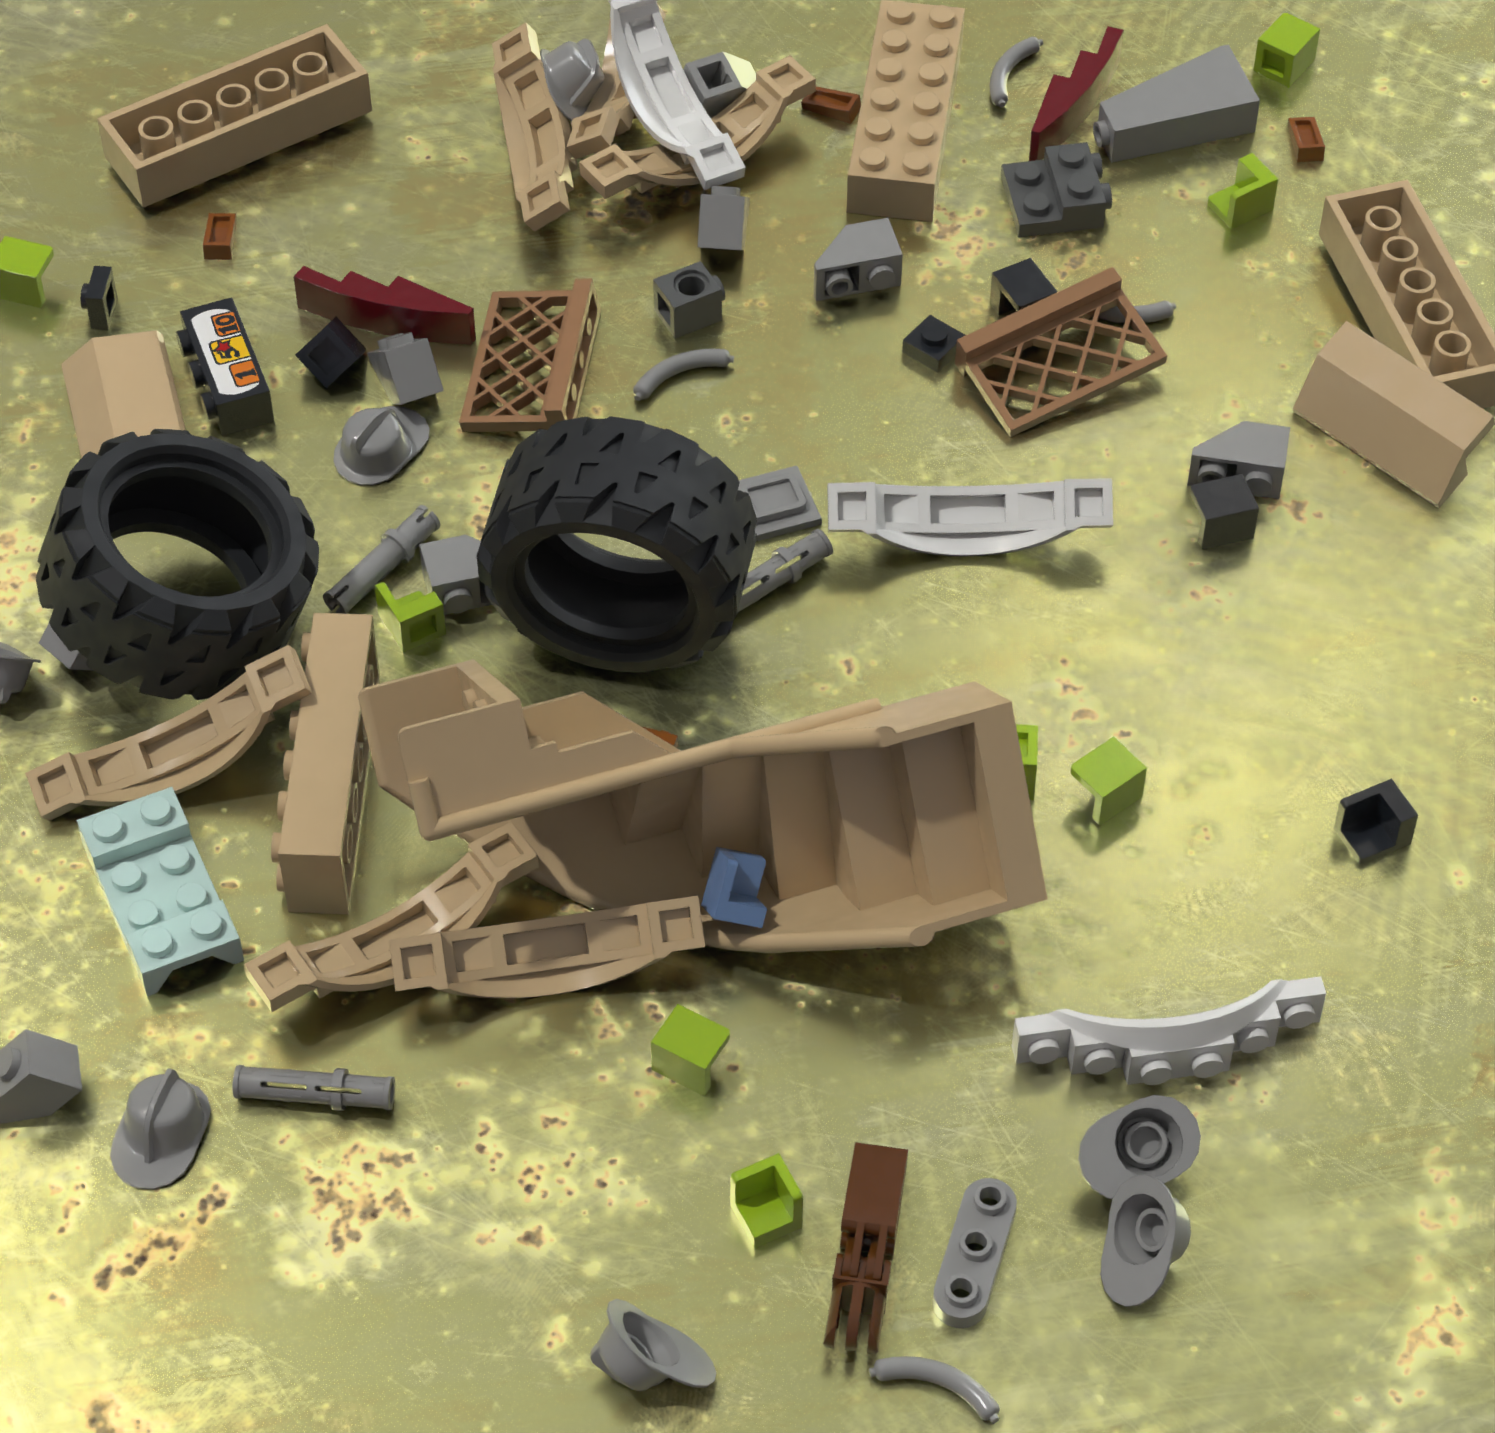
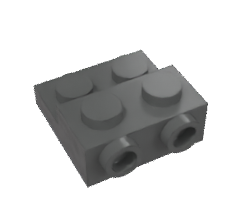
(1057, 191)

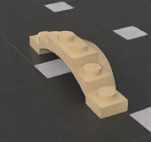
(607, 113)
(746, 121)
(533, 129)
(176, 751)
(547, 953)
(362, 955)

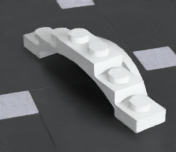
(664, 96)
(970, 517)
(1171, 1046)

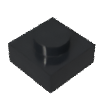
(99, 297)
(932, 343)

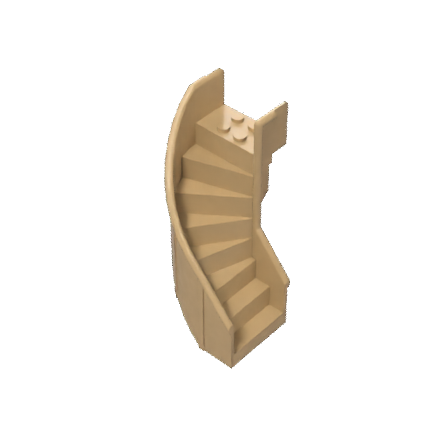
(864, 812)

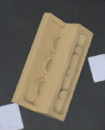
(121, 388)
(1392, 413)

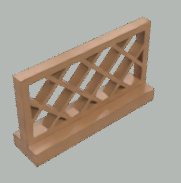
(1034, 328)
(563, 388)

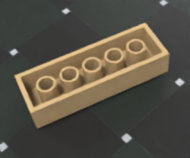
(905, 111)
(235, 115)
(1410, 286)
(326, 767)

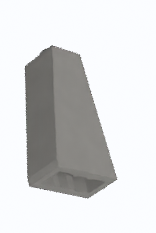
(1179, 108)

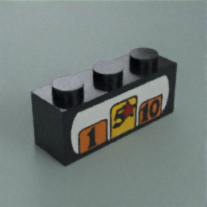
(224, 367)

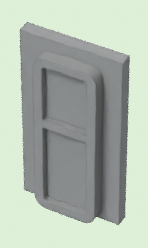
(781, 502)

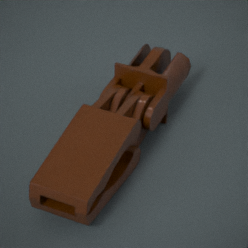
(870, 1227)

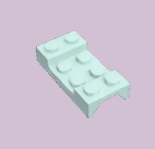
(158, 887)

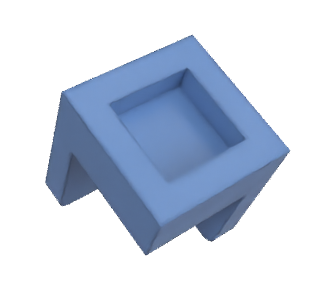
(734, 888)

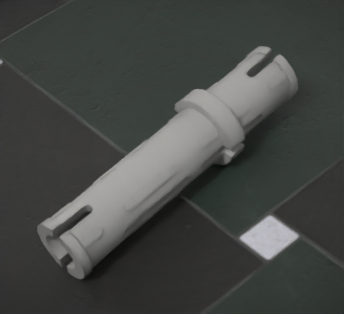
(395, 548)
(810, 549)
(375, 1091)

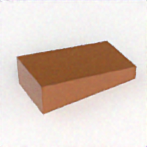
(833, 104)
(1306, 139)
(219, 236)

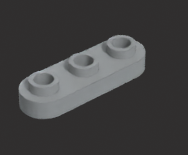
(974, 1269)

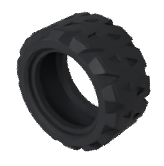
(630, 486)
(198, 493)

